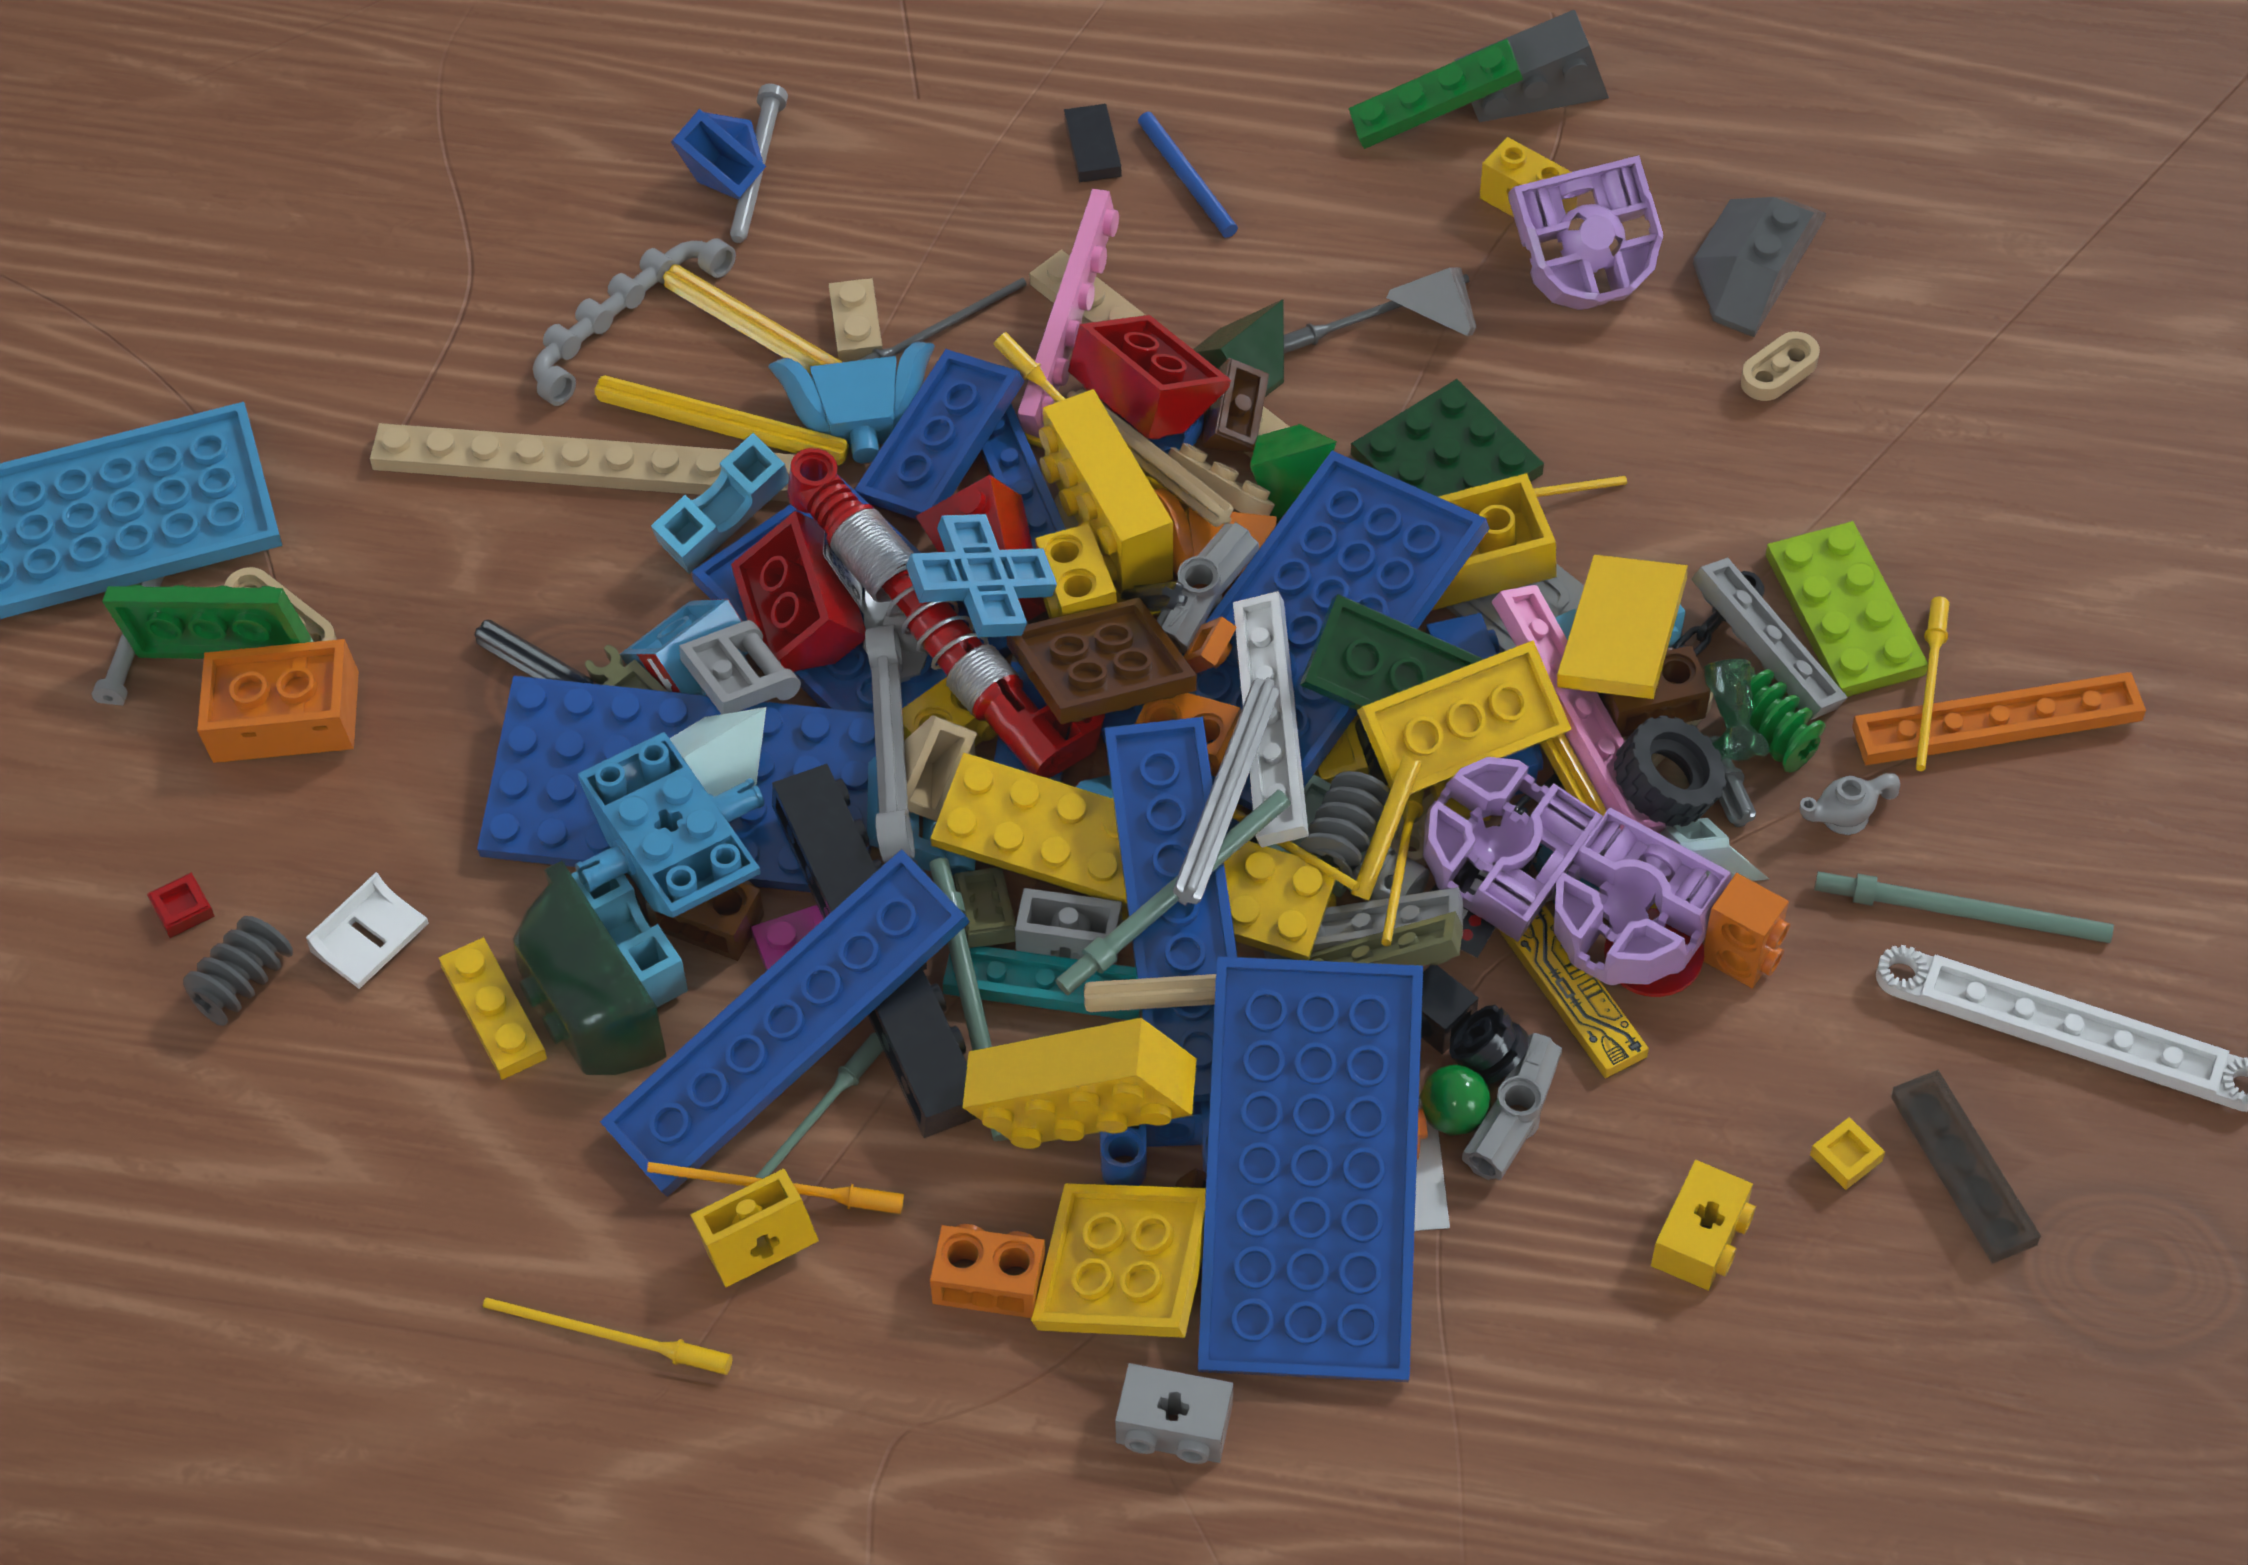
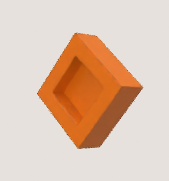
(1210, 645)

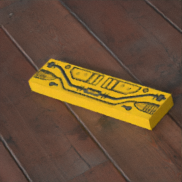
(1578, 999)

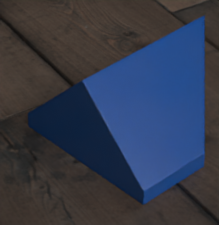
(720, 152)

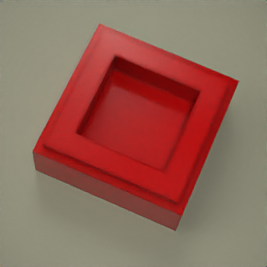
(180, 905)

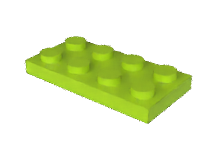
(1846, 609)

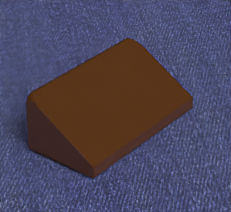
(1236, 415)

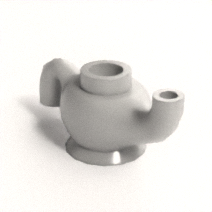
(1849, 802)

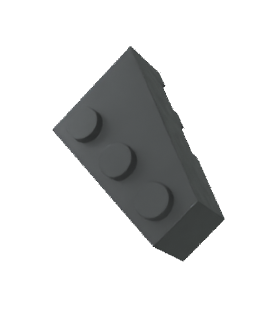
(1555, 71)

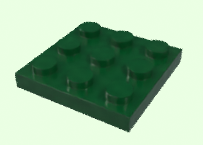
(1446, 445)

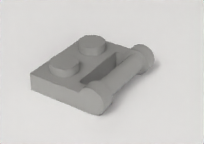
(729, 677)

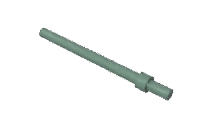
(1867, 890)
(1102, 952)
(964, 968)

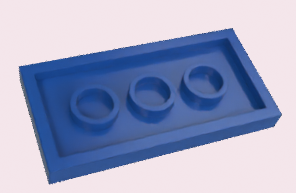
(939, 434)

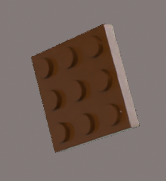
(1102, 661)

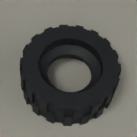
(1653, 793)

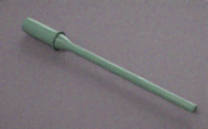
(848, 1076)

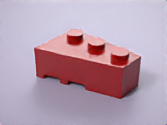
(1005, 515)

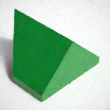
(1287, 461)

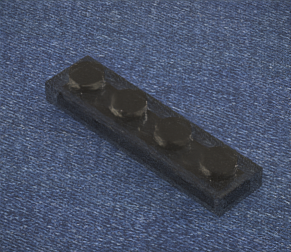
(1965, 1166)

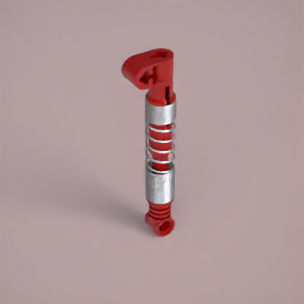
(974, 669)

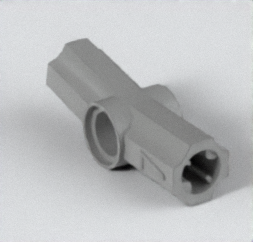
(1214, 566)
(1505, 1129)

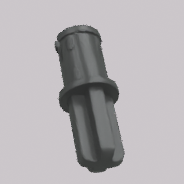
(1734, 797)

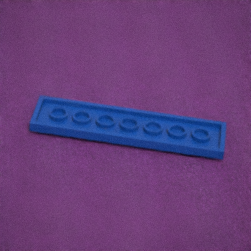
(1158, 797)
(785, 1020)

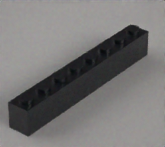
(911, 1020)

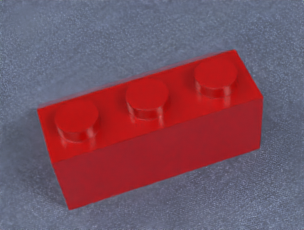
(1145, 374)
(798, 596)

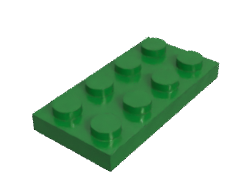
(198, 620)

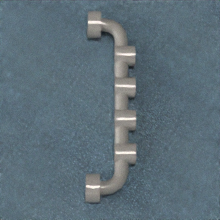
(557, 384)

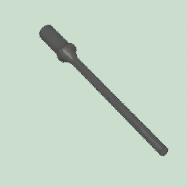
(1313, 333)
(893, 351)

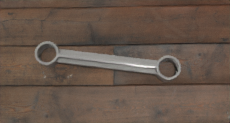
(893, 819)

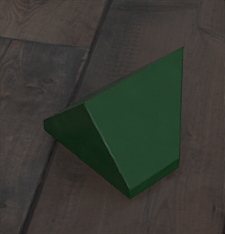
(1253, 341)

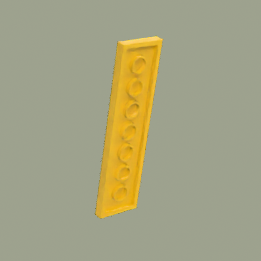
(1074, 843)

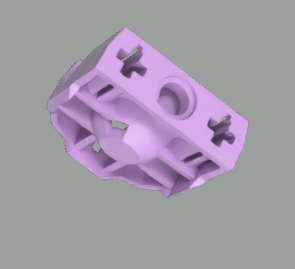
(1619, 196)
(1628, 888)
(1507, 894)

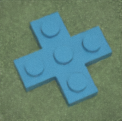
(981, 575)

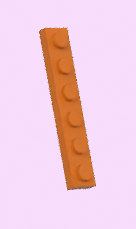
(2001, 718)

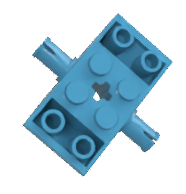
(666, 828)

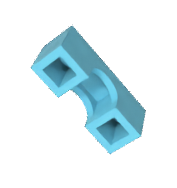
(745, 484)
(643, 947)

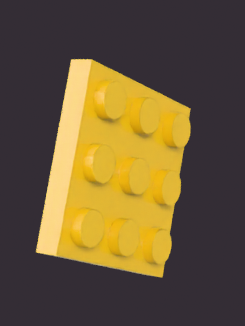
(1122, 1260)

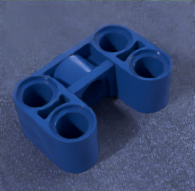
(1136, 1139)

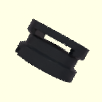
(1489, 1043)

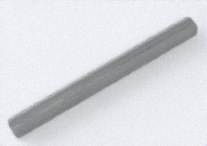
(1226, 791)

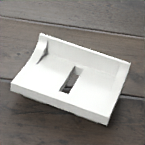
(381, 914)

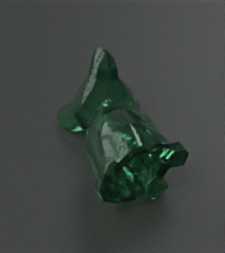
(1734, 698)

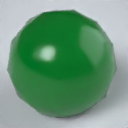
(1455, 1100)

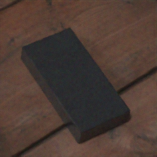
(1092, 143)

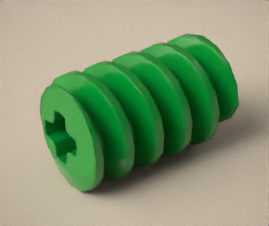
(1785, 731)

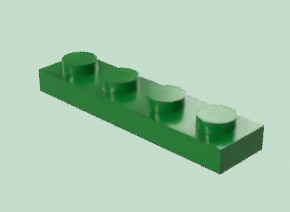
(1435, 93)

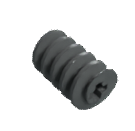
(1346, 820)
(233, 965)

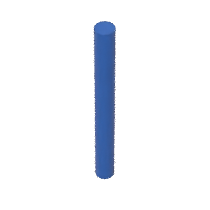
(1187, 174)

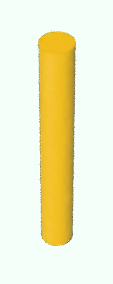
(1386, 827)

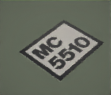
(850, 582)

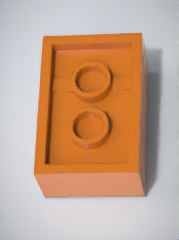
(278, 701)

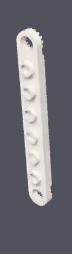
(2066, 1025)

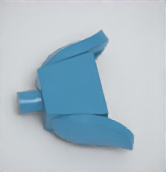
(855, 397)

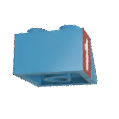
(659, 648)

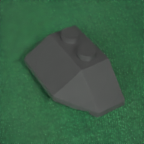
(1753, 257)

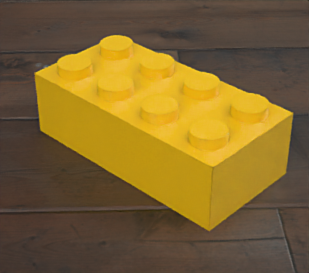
(1107, 490)
(1515, 548)
(1080, 1083)

